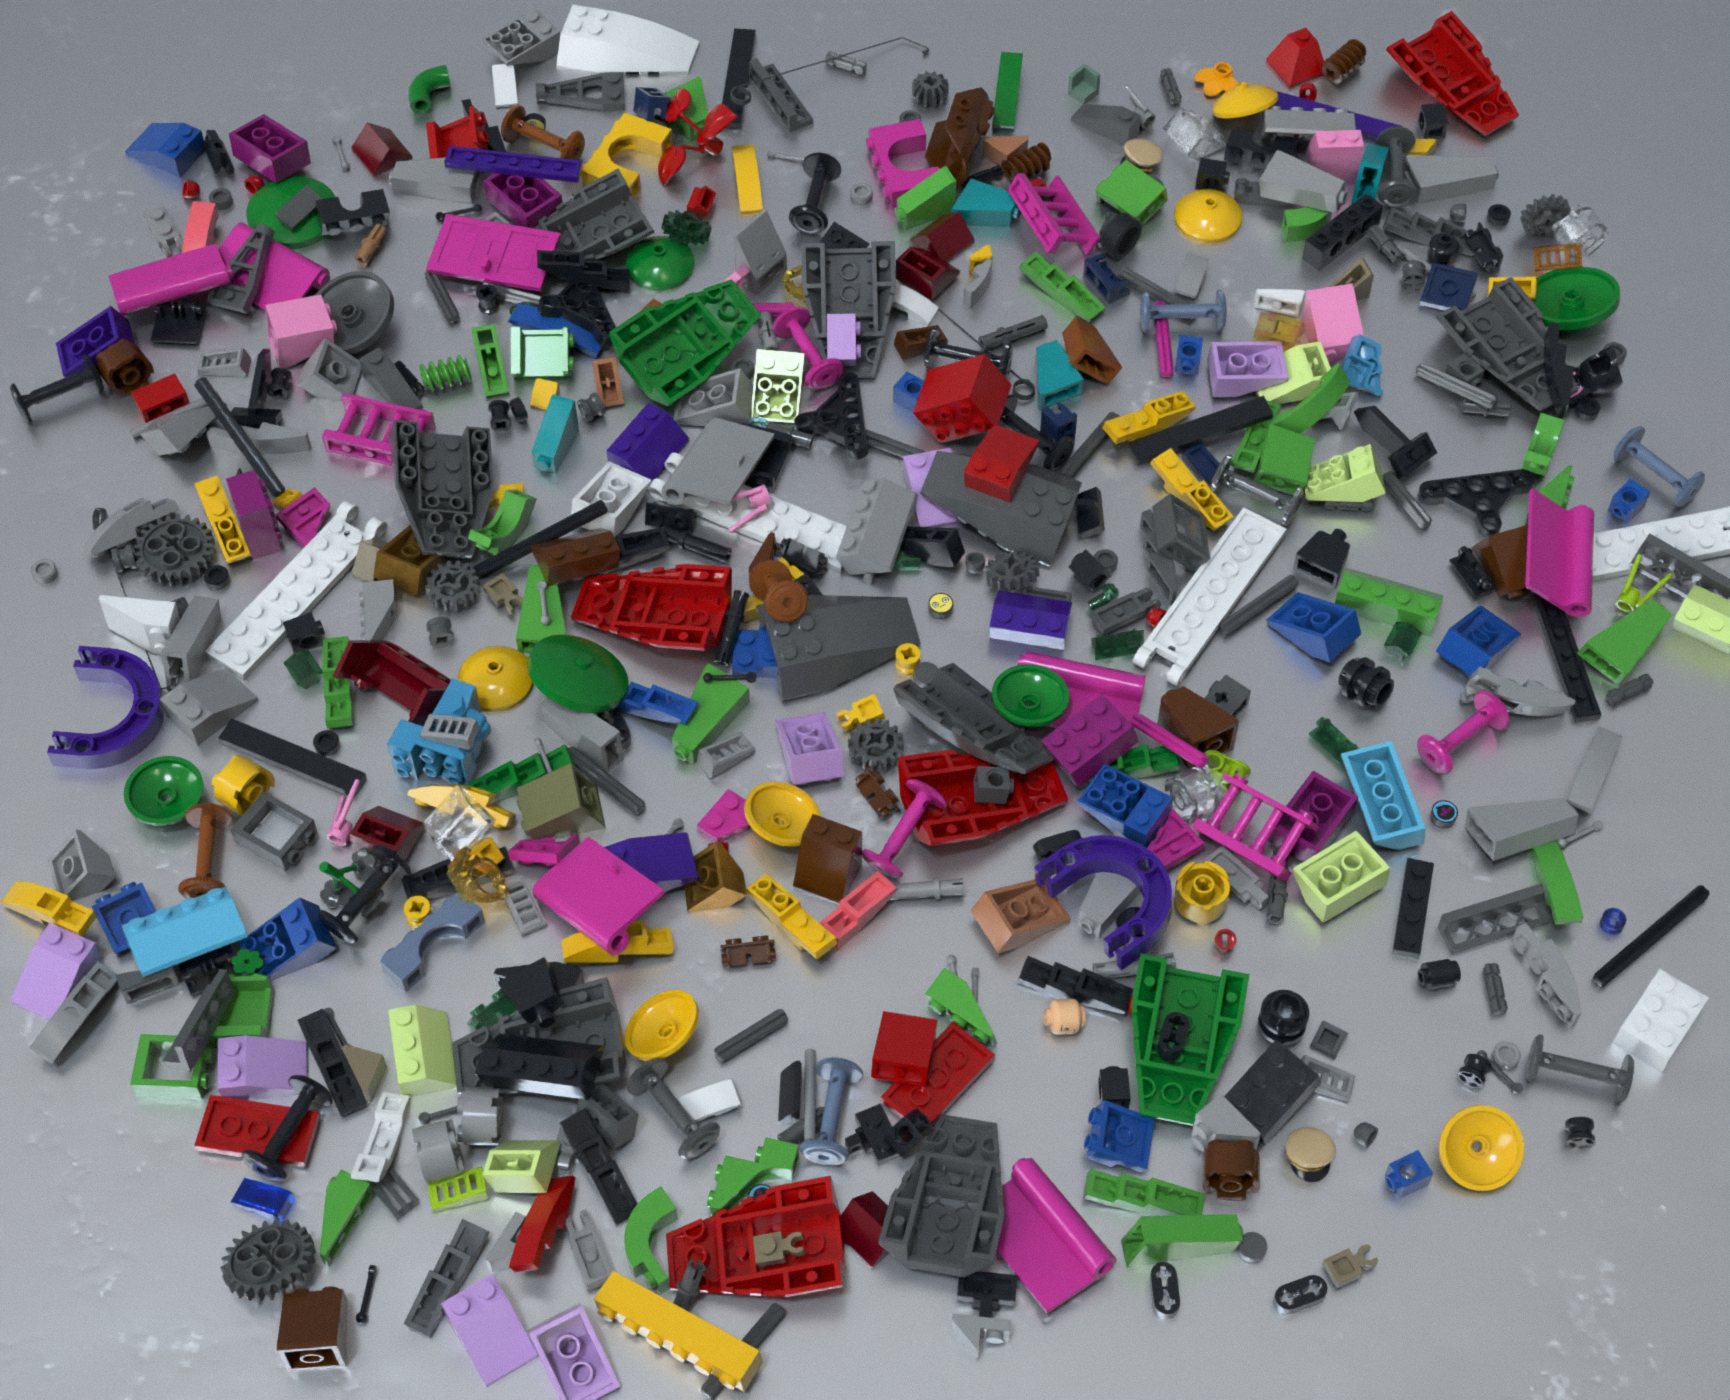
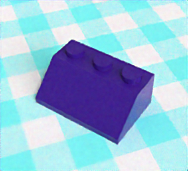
(648, 442)
(1030, 620)

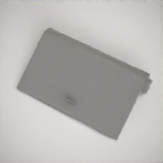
(717, 462)

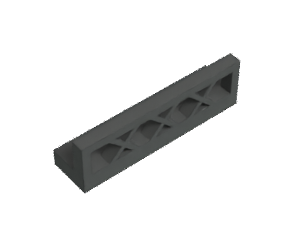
(776, 98)
(1682, 565)
(1489, 910)
(200, 1024)

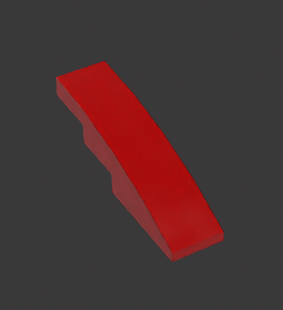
(540, 1225)

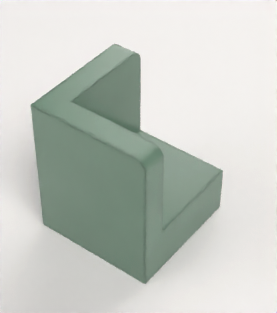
(1084, 84)

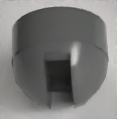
(1458, 213)
(975, 562)
(1365, 1133)

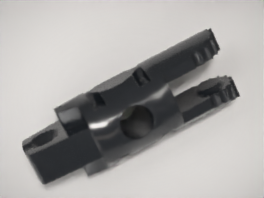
(217, 153)

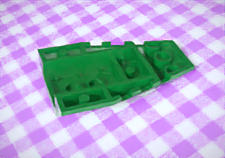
(683, 340)
(1215, 1013)

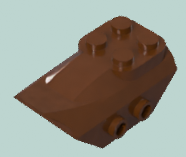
(961, 133)

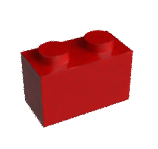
(160, 398)

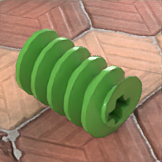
(445, 373)

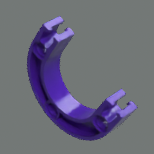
(133, 732)
(1127, 859)

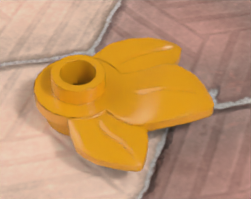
(1216, 79)

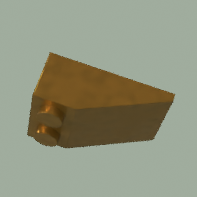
(405, 563)

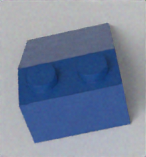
(168, 147)
(1316, 625)
(1477, 641)

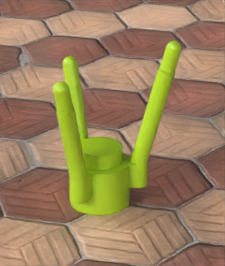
(1630, 596)

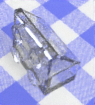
(1194, 134)
(458, 822)

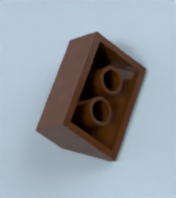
(577, 555)

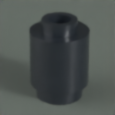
(1439, 974)

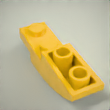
(1153, 418)
(1187, 488)
(222, 519)
(436, 793)
(49, 906)
(790, 918)
(642, 940)

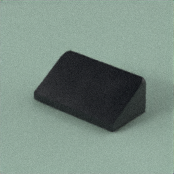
(790, 1093)

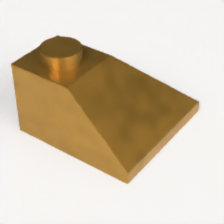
(719, 882)

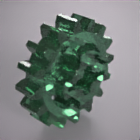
(686, 227)

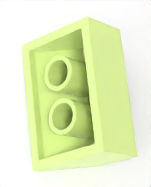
(1705, 618)
(1341, 876)
(422, 1050)

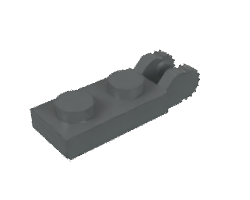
(1123, 610)

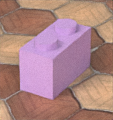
(842, 338)

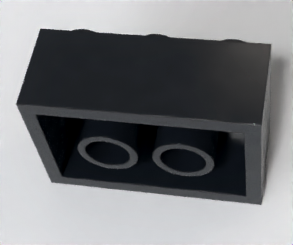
(1273, 1089)

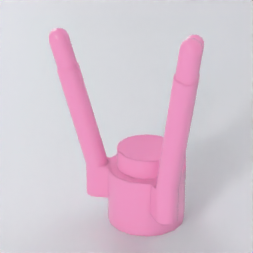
(757, 497)
(340, 828)

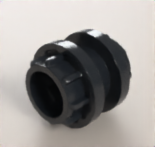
(1366, 682)
(1283, 1017)

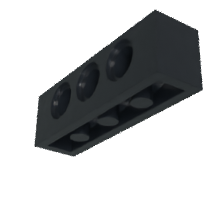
(1342, 232)

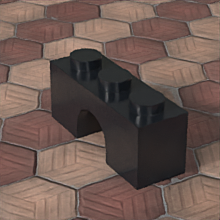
(1244, 151)
(336, 219)

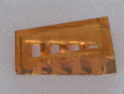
(1558, 265)

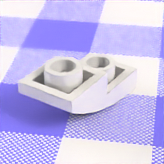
(711, 1100)

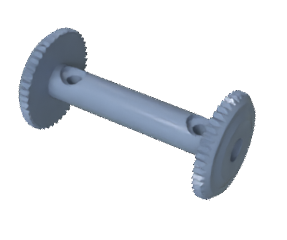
(1218, 310)
(1631, 445)
(838, 1073)

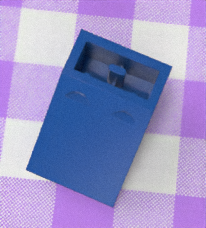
(1126, 805)
(290, 940)

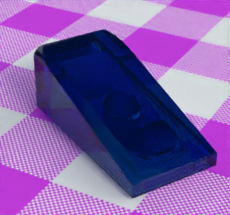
(263, 1199)

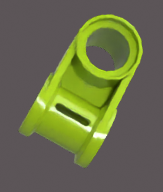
(1227, 765)

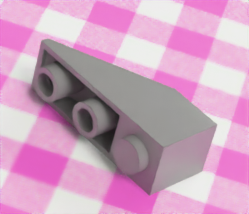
(380, 608)

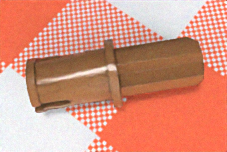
(370, 245)

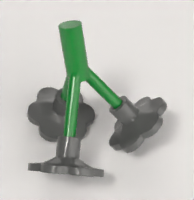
(340, 890)

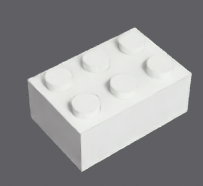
(1660, 1020)

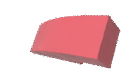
(200, 226)
(858, 908)

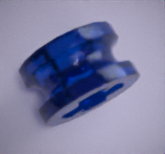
(1605, 921)

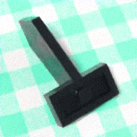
(255, 413)
(1405, 453)
(1088, 513)

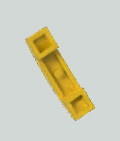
(747, 178)

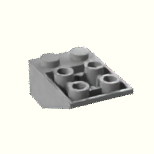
(525, 39)
(760, 251)
(175, 431)

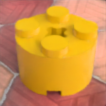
(241, 783)
(1201, 892)

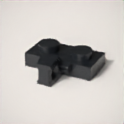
(869, 1135)
(987, 1291)

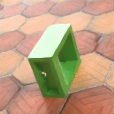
(142, 1071)

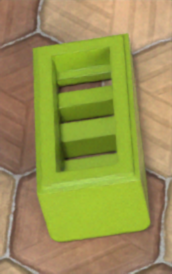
(469, 1197)

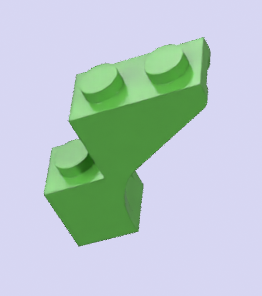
(737, 1176)

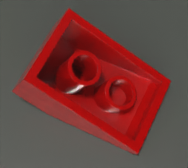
(1000, 462)

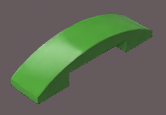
(1316, 404)
(1250, 450)

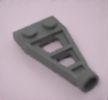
(612, 92)
(238, 297)

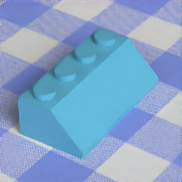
(1384, 796)
(184, 931)

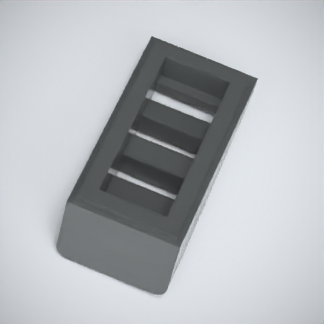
(136, 987)

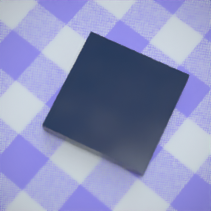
(1448, 287)

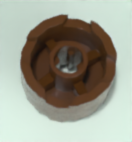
(124, 367)
(1231, 1169)

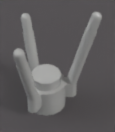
(1147, 116)

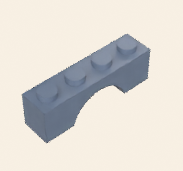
(452, 919)

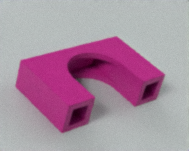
(893, 141)

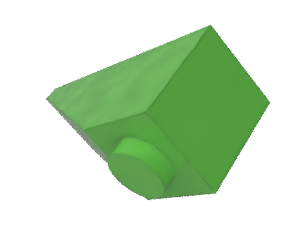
(490, 360)
(343, 1207)

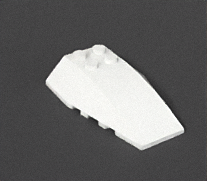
(618, 42)

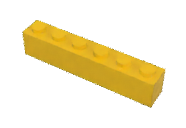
(678, 1331)

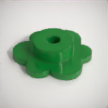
(247, 962)

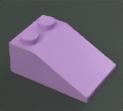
(1245, 367)
(915, 472)
(810, 748)
(54, 970)
(259, 1066)
(489, 1330)
(573, 1356)

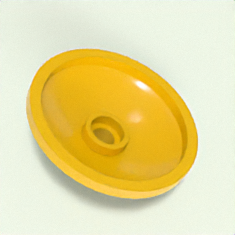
(1244, 100)
(1208, 215)
(501, 687)
(779, 812)
(661, 1025)
(1499, 1149)

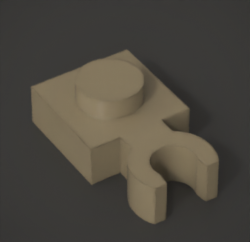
(503, 591)
(772, 1248)
(1346, 1267)

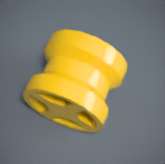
(907, 666)
(413, 916)

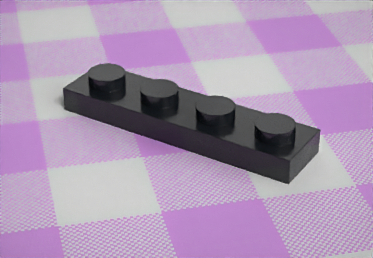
(1412, 908)

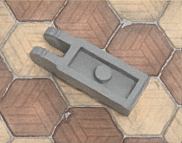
(163, 229)
(589, 1252)

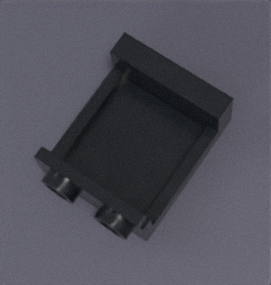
(772, 462)

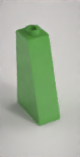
(530, 628)
(1624, 642)
(718, 706)
(1180, 1238)

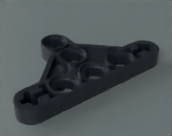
(582, 313)
(838, 408)
(1467, 499)

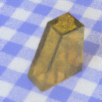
(1280, 328)

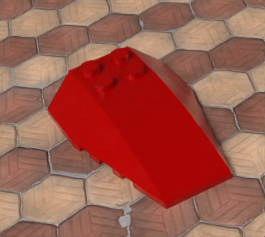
(1456, 73)
(660, 607)
(963, 817)
(727, 1243)

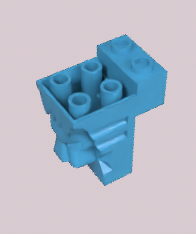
(457, 765)

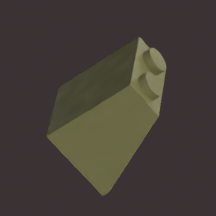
(560, 804)

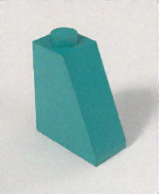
(1370, 171)
(986, 205)
(1055, 376)
(555, 434)

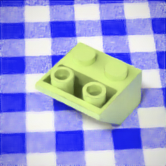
(521, 1166)

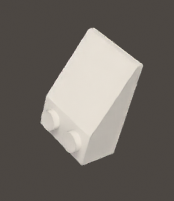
(620, 492)
(141, 620)

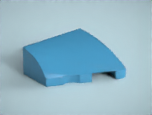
(1363, 365)

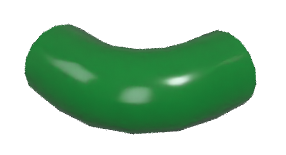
(424, 85)

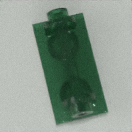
(1118, 644)
(1332, 739)
(486, 1015)

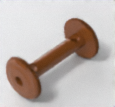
(514, 125)
(783, 597)
(207, 818)

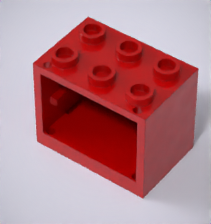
(962, 398)

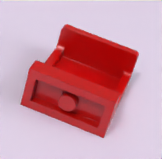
(465, 132)
(904, 1048)

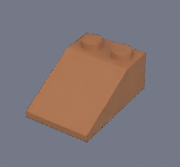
(1018, 914)

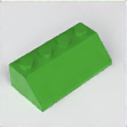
(1388, 600)

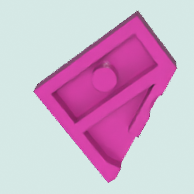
(304, 516)
(724, 818)
(1175, 842)
(543, 850)

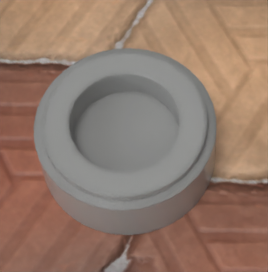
(861, 194)
(44, 571)
(1506, 1056)

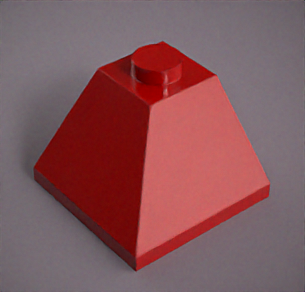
(1297, 58)

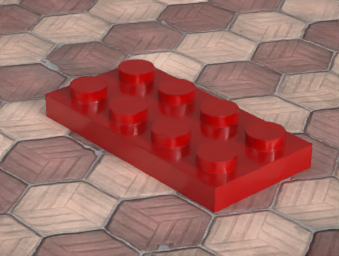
(953, 1067)
(242, 1125)

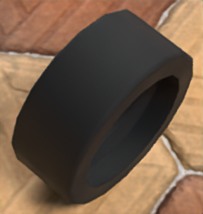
(1121, 235)

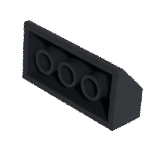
(540, 1065)

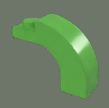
(1303, 222)
(1543, 444)
(507, 523)
(645, 1222)

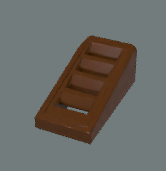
(905, 340)
(765, 552)

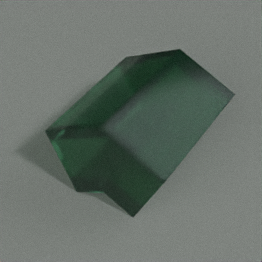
(1402, 640)
(304, 669)

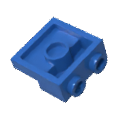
(753, 654)
(119, 910)
(1119, 1137)

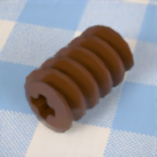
(1344, 61)
(1028, 162)

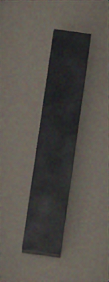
(738, 71)
(1201, 429)
(1566, 660)
(290, 757)

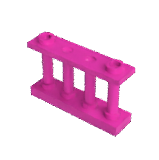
(1041, 220)
(361, 446)
(1255, 851)

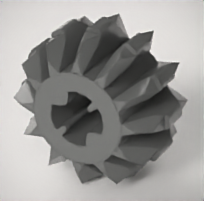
(930, 89)

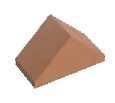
(1002, 147)
(607, 381)

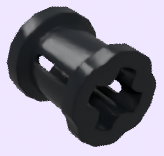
(487, 295)
(279, 383)
(499, 415)

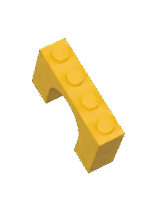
(628, 134)

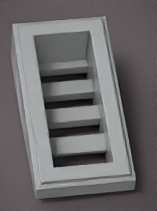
(238, 367)
(463, 741)
(713, 765)
(518, 889)
(1336, 1074)

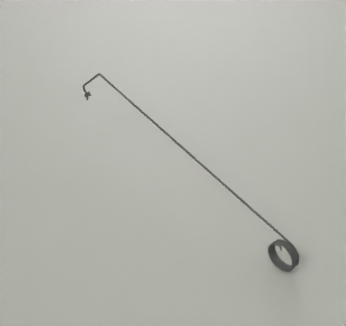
(746, 91)
(1018, 382)
(102, 511)

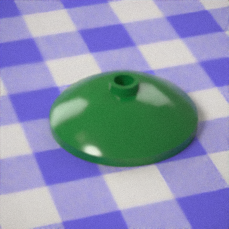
(660, 263)
(1030, 695)
(159, 780)

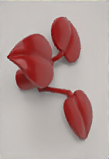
(707, 141)

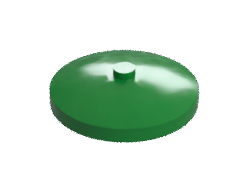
(272, 197)
(1576, 297)
(577, 673)

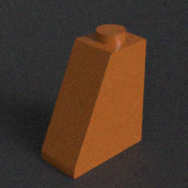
(1089, 351)

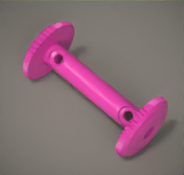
(792, 324)
(1489, 711)
(924, 795)

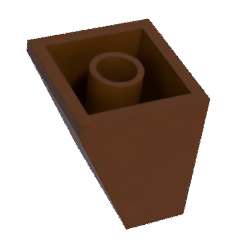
(1504, 560)
(1197, 721)
(828, 859)
(313, 1329)

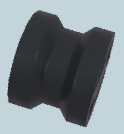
(1474, 1070)
(1580, 1132)

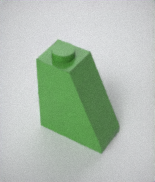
(695, 112)
(927, 199)

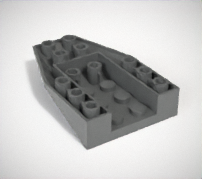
(442, 485)

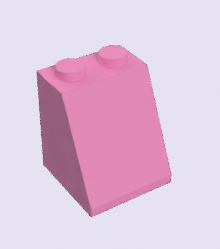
(1337, 153)
(1332, 319)
(298, 328)

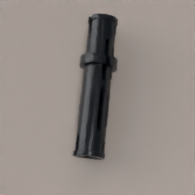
(686, 540)
(731, 627)

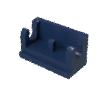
(648, 100)
(1104, 279)
(1058, 425)

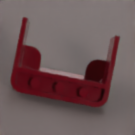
(395, 674)

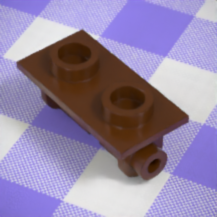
(884, 800)
(737, 951)

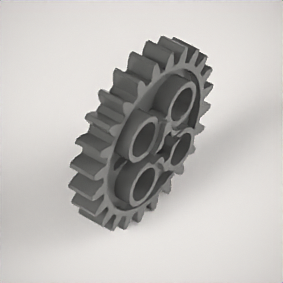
(165, 562)
(253, 1275)

